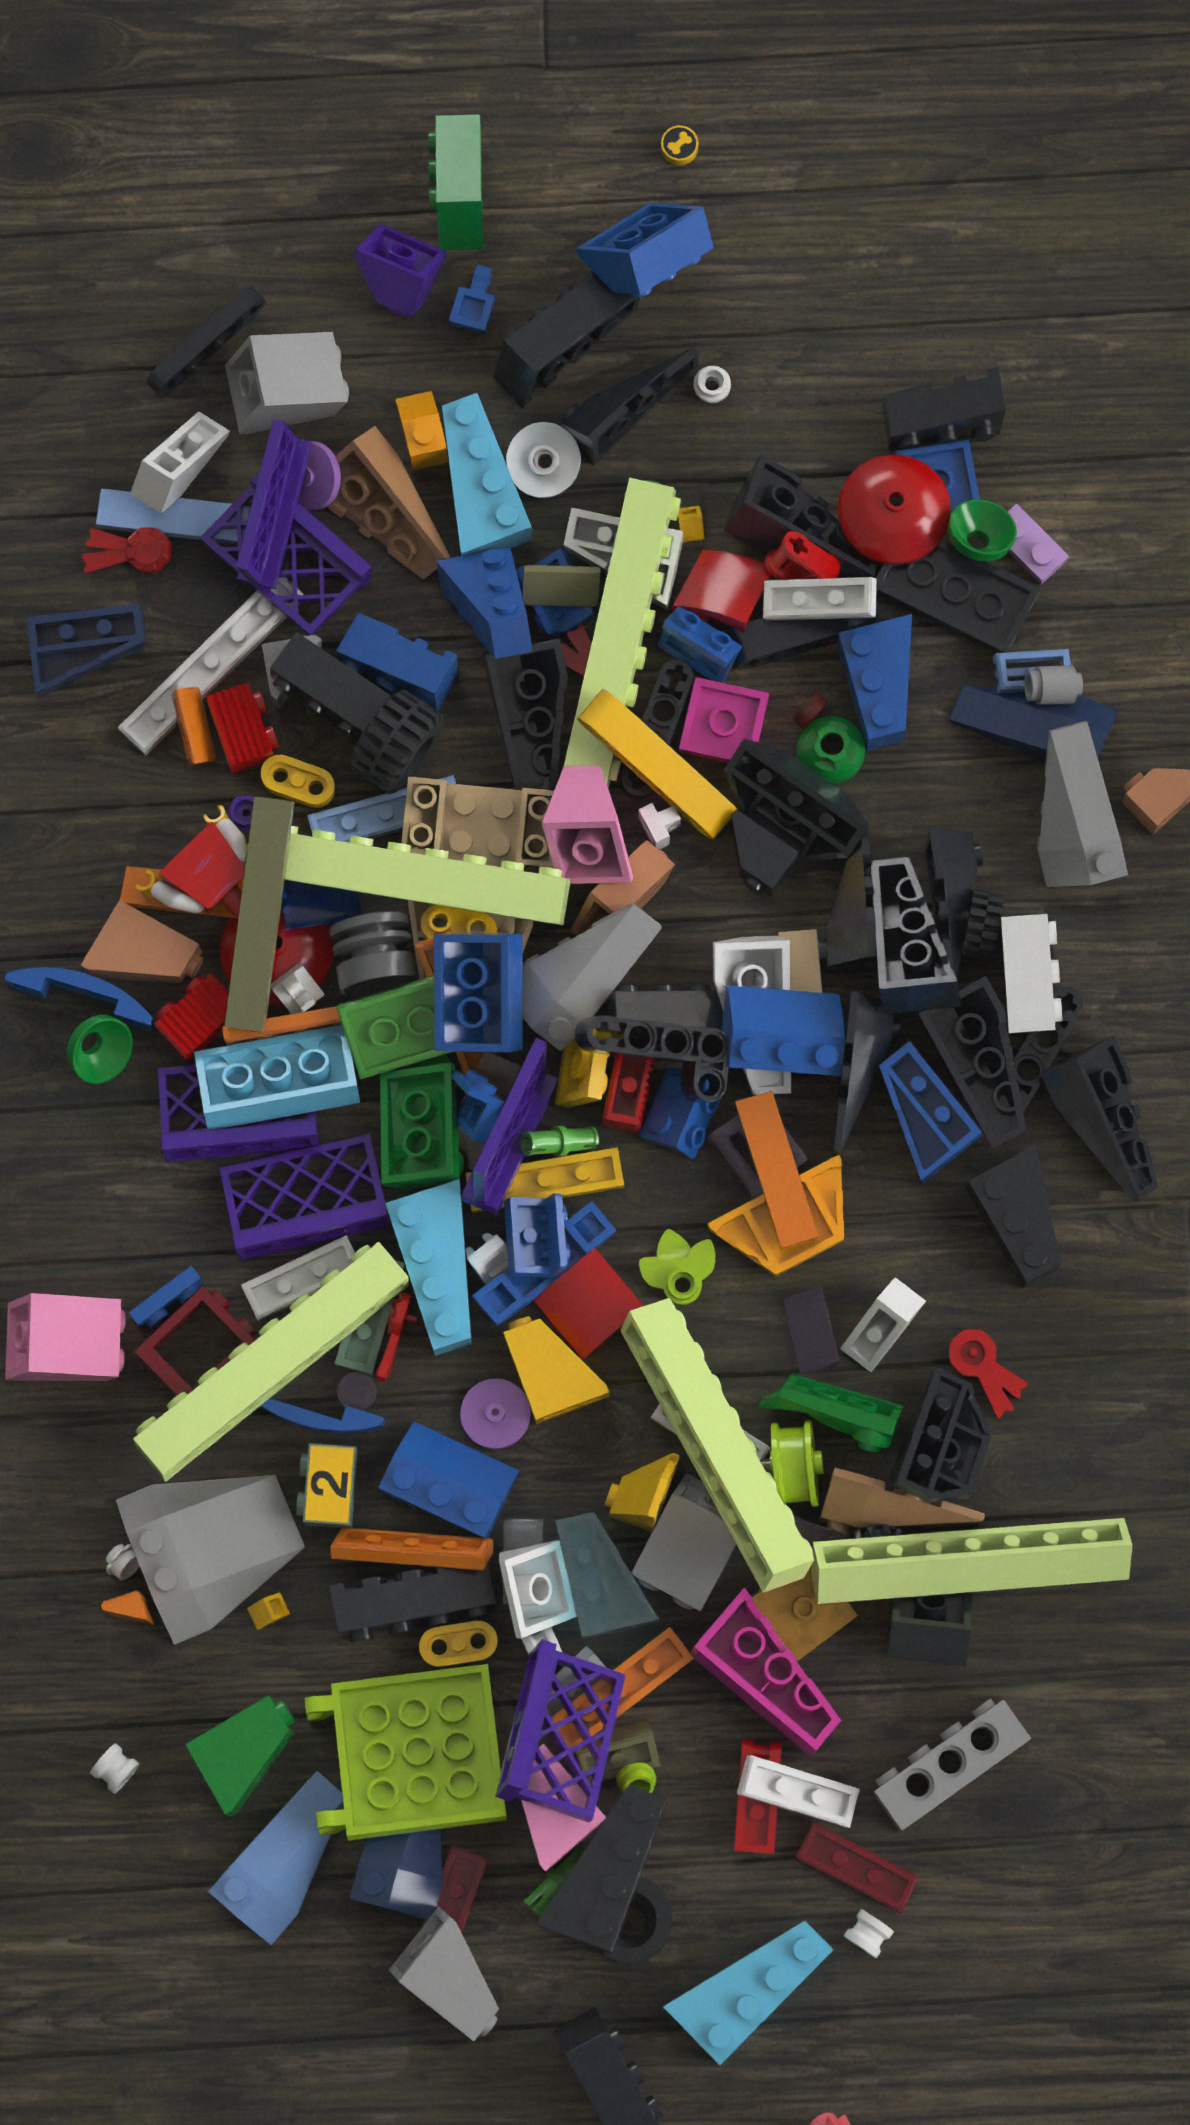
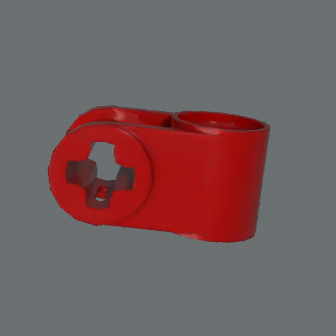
(801, 562)

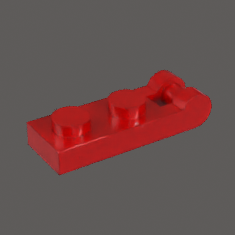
(756, 1819)

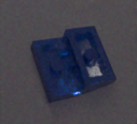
(316, 905)

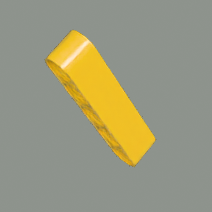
(657, 764)

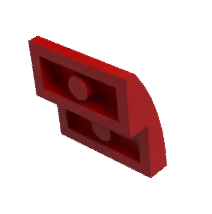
(724, 588)
(587, 1304)

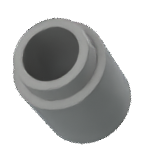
(1053, 685)

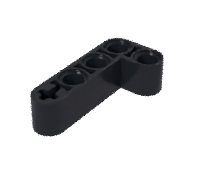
(775, 640)
(652, 1046)

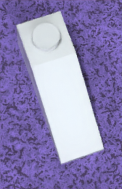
(177, 462)

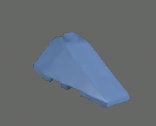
(276, 1869)

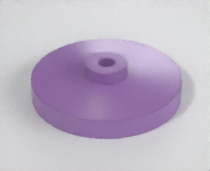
(320, 478)
(495, 1413)

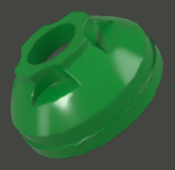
(985, 521)
(837, 767)
(108, 1054)

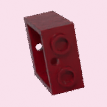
(218, 1305)

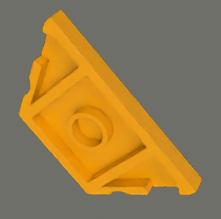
(753, 1233)

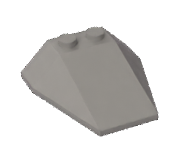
(208, 1545)

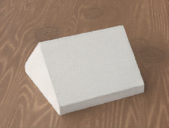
(536, 1587)

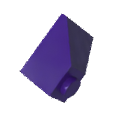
(399, 268)

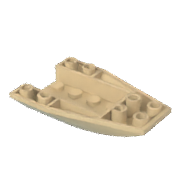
(476, 823)

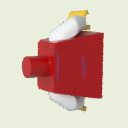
(204, 870)

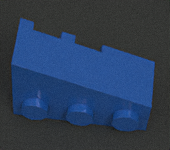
(877, 676)

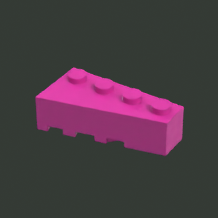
(765, 1674)

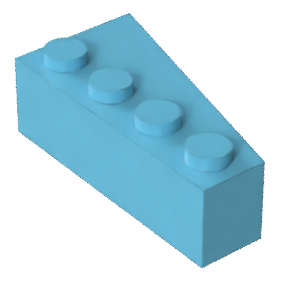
(483, 490)
(433, 1250)
(743, 1995)

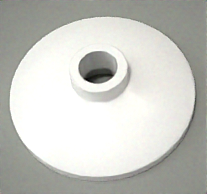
(525, 455)

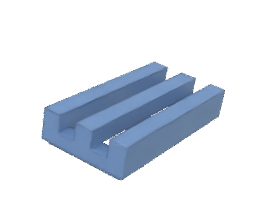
(1003, 674)

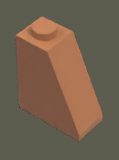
(649, 870)
(141, 950)

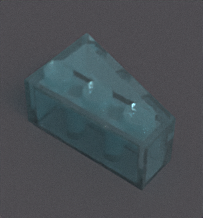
(599, 1580)

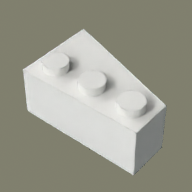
(1030, 973)

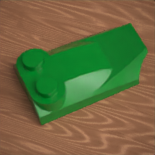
(419, 1125)
(862, 1416)

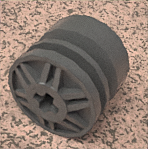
(372, 946)

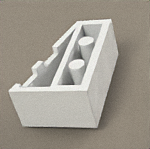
(592, 540)

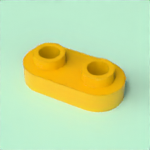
(299, 780)
(457, 920)
(458, 1643)

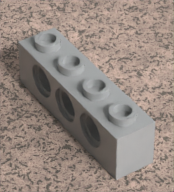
(1006, 1737)

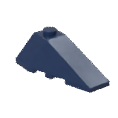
(1023, 723)
(401, 1872)

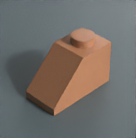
(1157, 796)

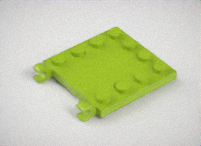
(413, 1752)

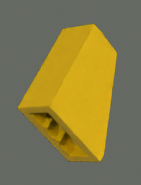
(550, 1371)

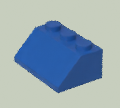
(648, 247)
(478, 992)
(784, 1030)
(448, 1481)

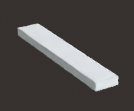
(206, 666)

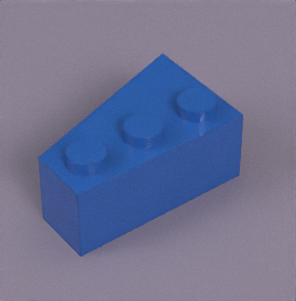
(489, 598)
(398, 662)
(929, 1114)

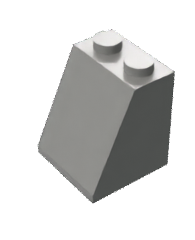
(286, 380)
(686, 1547)
(446, 1977)

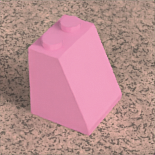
(585, 829)
(64, 1338)
(552, 1831)

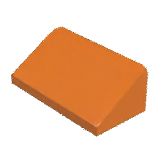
(193, 725)
(131, 1607)

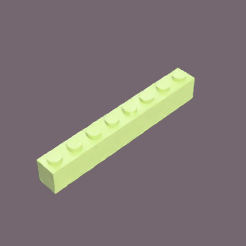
(625, 613)
(427, 877)
(270, 1361)
(717, 1445)
(971, 1560)

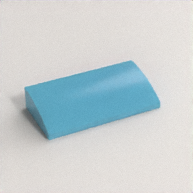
(276, 1077)

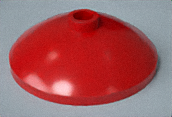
(894, 532)
(304, 945)

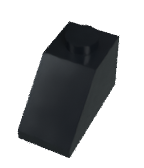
(760, 855)

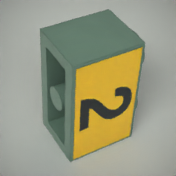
(329, 1485)

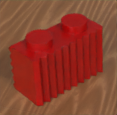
(241, 727)
(195, 1018)
(627, 1093)

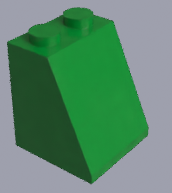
(242, 1751)

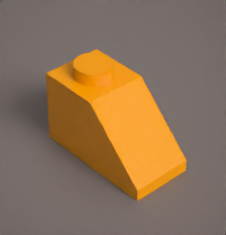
(422, 430)

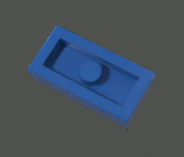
(154, 1309)

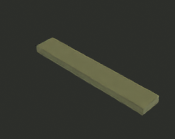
(259, 914)

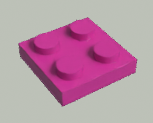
(721, 718)

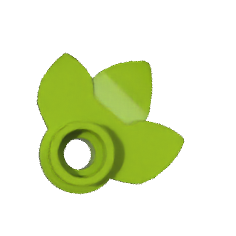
(678, 1261)

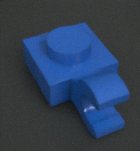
(473, 305)

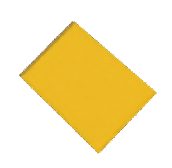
(691, 523)
(268, 1610)

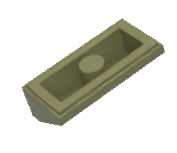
(560, 585)
(628, 1745)

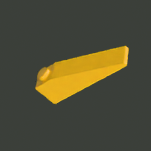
(643, 1493)

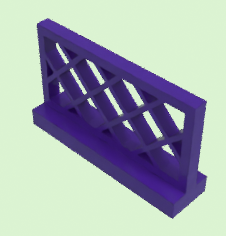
(273, 507)
(314, 538)
(229, 1141)
(502, 1151)
(311, 1228)
(527, 1727)

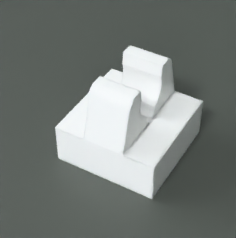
(659, 824)
(297, 989)
(489, 1259)

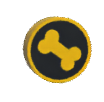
(679, 145)

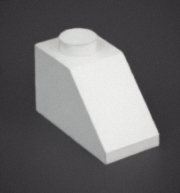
(882, 1324)

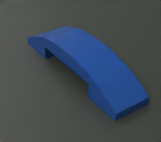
(38, 980)
(510, 1294)
(352, 1423)

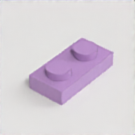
(1034, 547)

